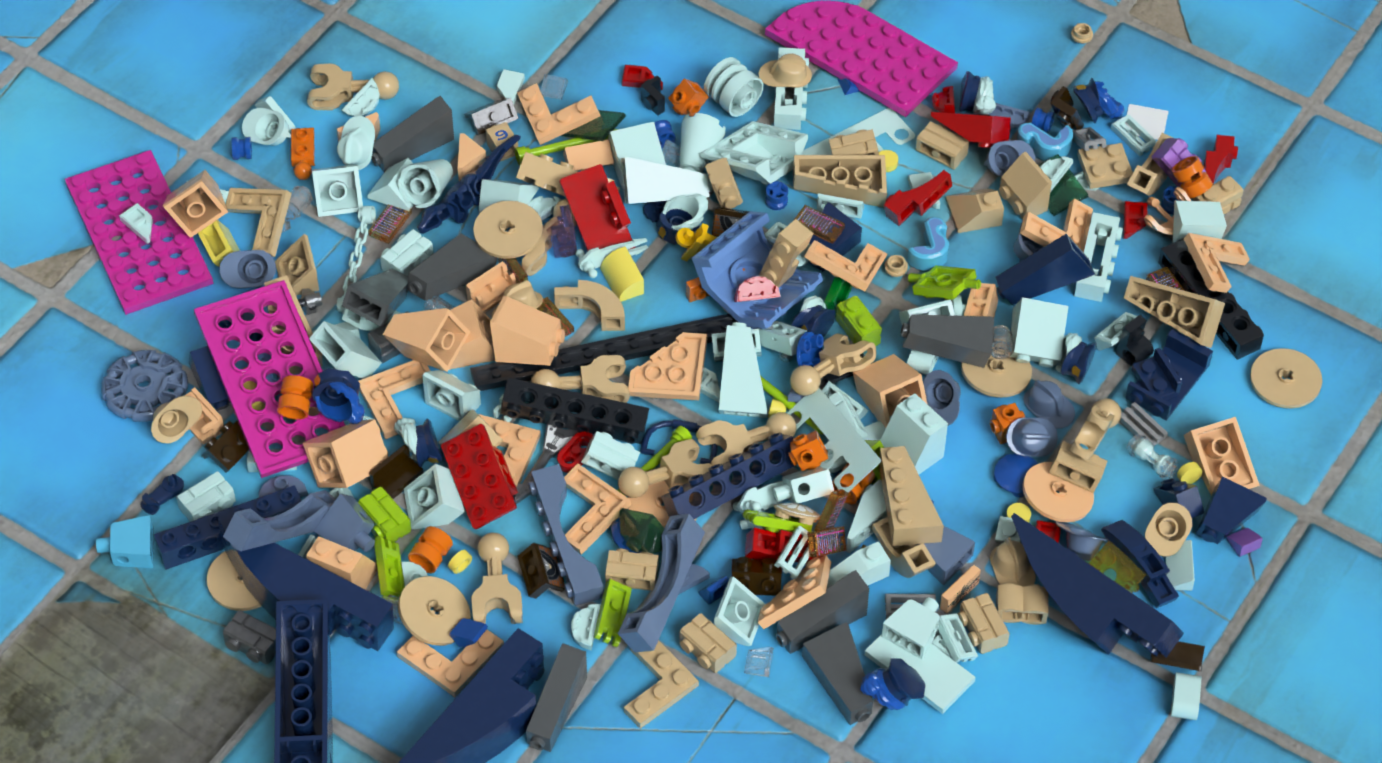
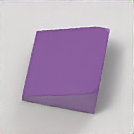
(1245, 541)

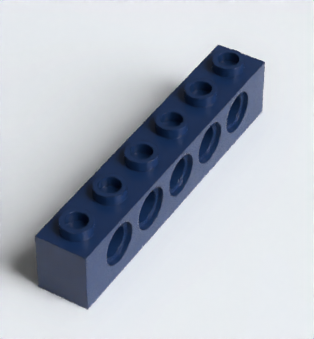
(723, 490)
(203, 535)

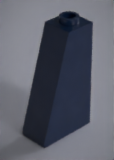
(1045, 271)

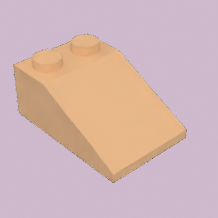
(1221, 453)

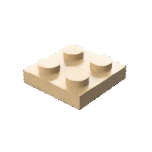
(1105, 166)

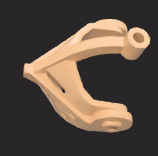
(1167, 227)

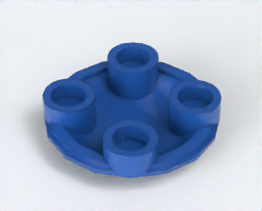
(809, 348)
(1011, 472)

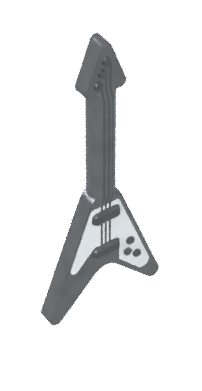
(554, 441)

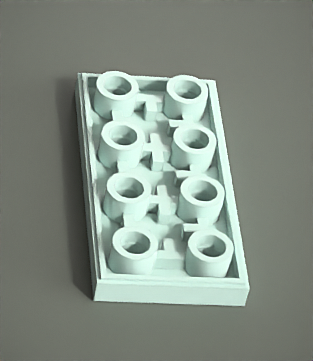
(942, 676)

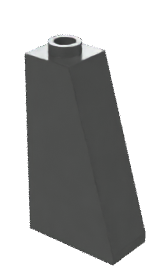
(416, 135)
(449, 268)
(377, 296)
(951, 337)
(840, 604)
(840, 672)
(557, 697)

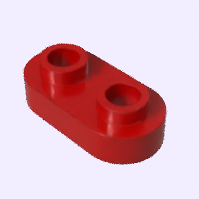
(573, 452)

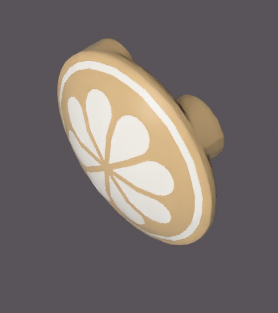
(804, 513)

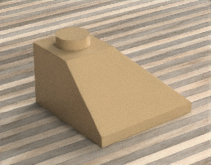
(976, 210)

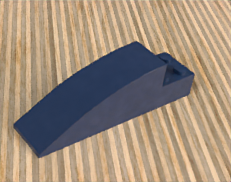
(280, 575)
(1092, 599)
(303, 683)
(489, 710)

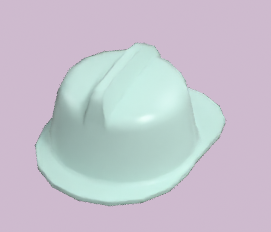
(265, 127)
(357, 142)

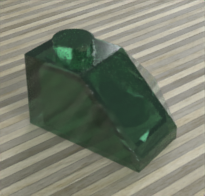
(641, 531)

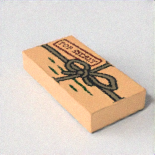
(960, 589)

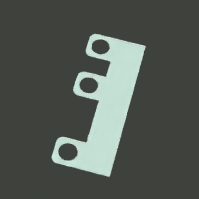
(882, 122)
(843, 437)

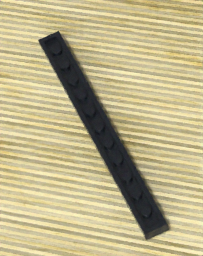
(571, 358)

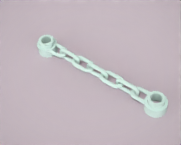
(366, 216)

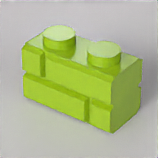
(858, 321)
(387, 516)

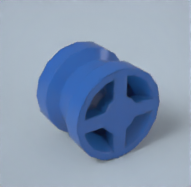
(1043, 119)
(664, 132)
(241, 148)
(776, 195)
(1168, 199)

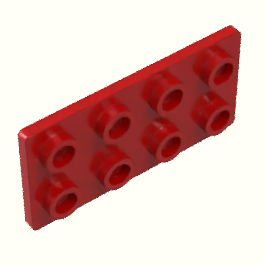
(596, 208)
(480, 476)

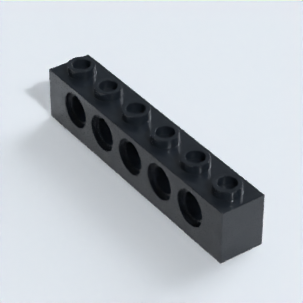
(1235, 326)
(567, 401)

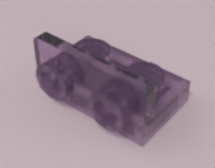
(564, 234)

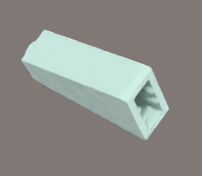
(658, 182)
(741, 379)

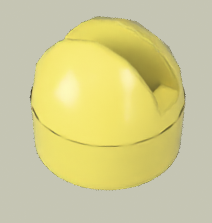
(776, 406)

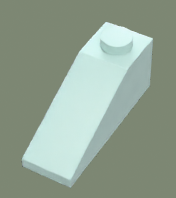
(870, 510)
(870, 563)

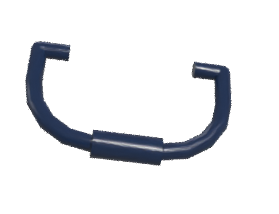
(690, 426)

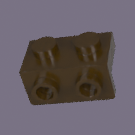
(1062, 106)
(228, 447)
(758, 575)

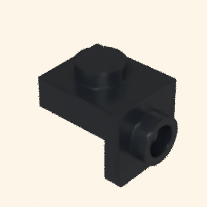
(651, 95)

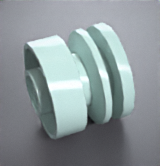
(733, 86)

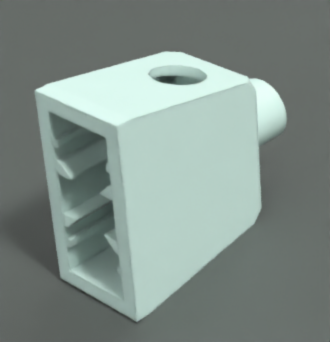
(812, 483)
(913, 626)

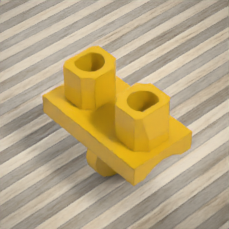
(693, 241)

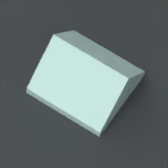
(387, 189)
(500, 190)
(1198, 218)
(738, 613)

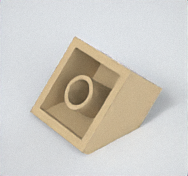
(1026, 187)

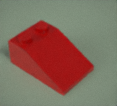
(977, 128)

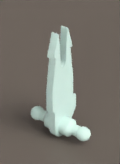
(595, 257)
(758, 498)

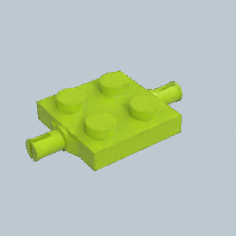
(944, 282)

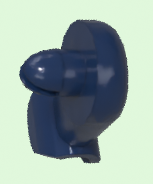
(168, 489)

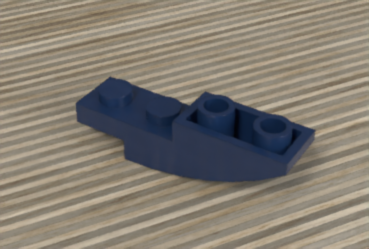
(1146, 558)

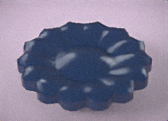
(653, 210)

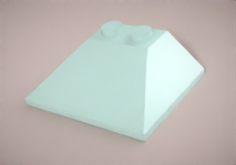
(759, 151)

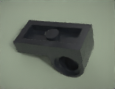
(1133, 344)

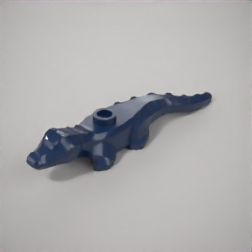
(465, 192)

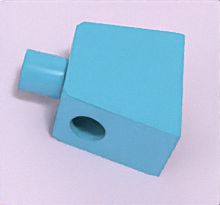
(130, 542)

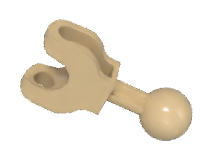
(340, 86)
(537, 257)
(835, 359)
(592, 379)
(1103, 415)
(737, 439)
(674, 470)
(495, 588)

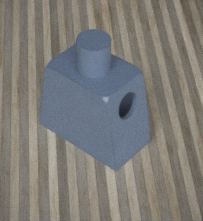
(347, 524)
(950, 554)

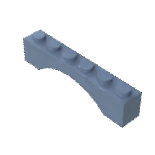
(250, 530)
(679, 545)
(581, 575)

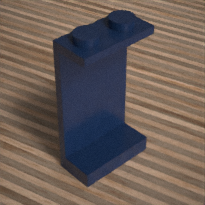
(1187, 359)

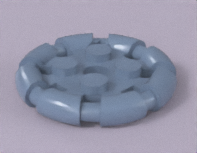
(143, 397)

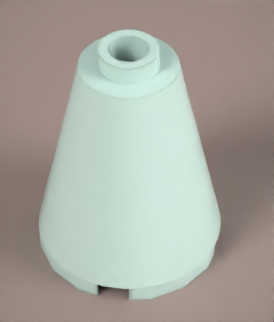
(696, 136)
(424, 181)

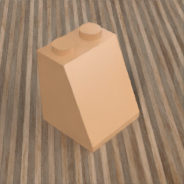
(196, 204)
(524, 334)
(428, 336)
(479, 344)
(887, 385)
(346, 454)
(342, 562)

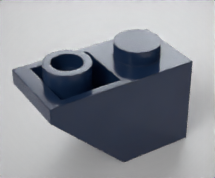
(1182, 493)

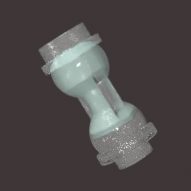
(1143, 449)

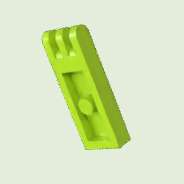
(774, 523)
(389, 567)
(612, 612)

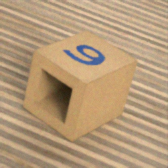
(499, 134)

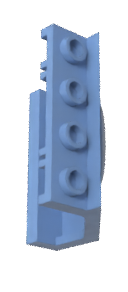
(746, 247)

